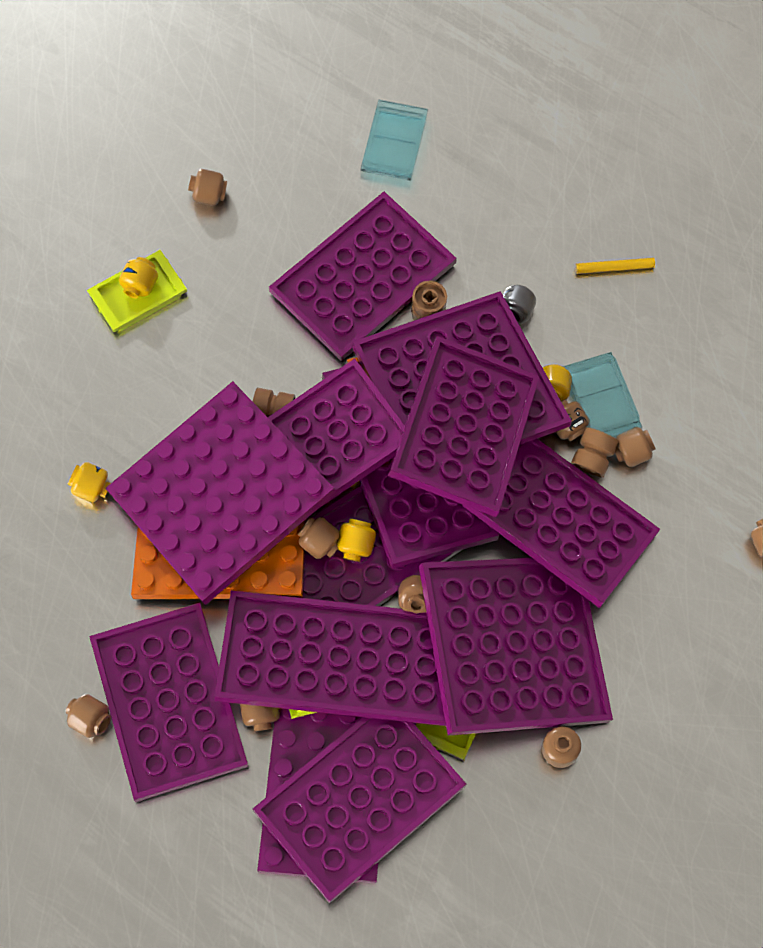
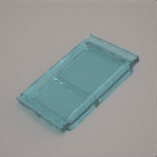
(394, 140)
(603, 394)

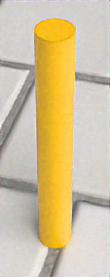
(616, 265)

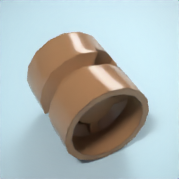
(428, 299)
(270, 403)
(595, 449)

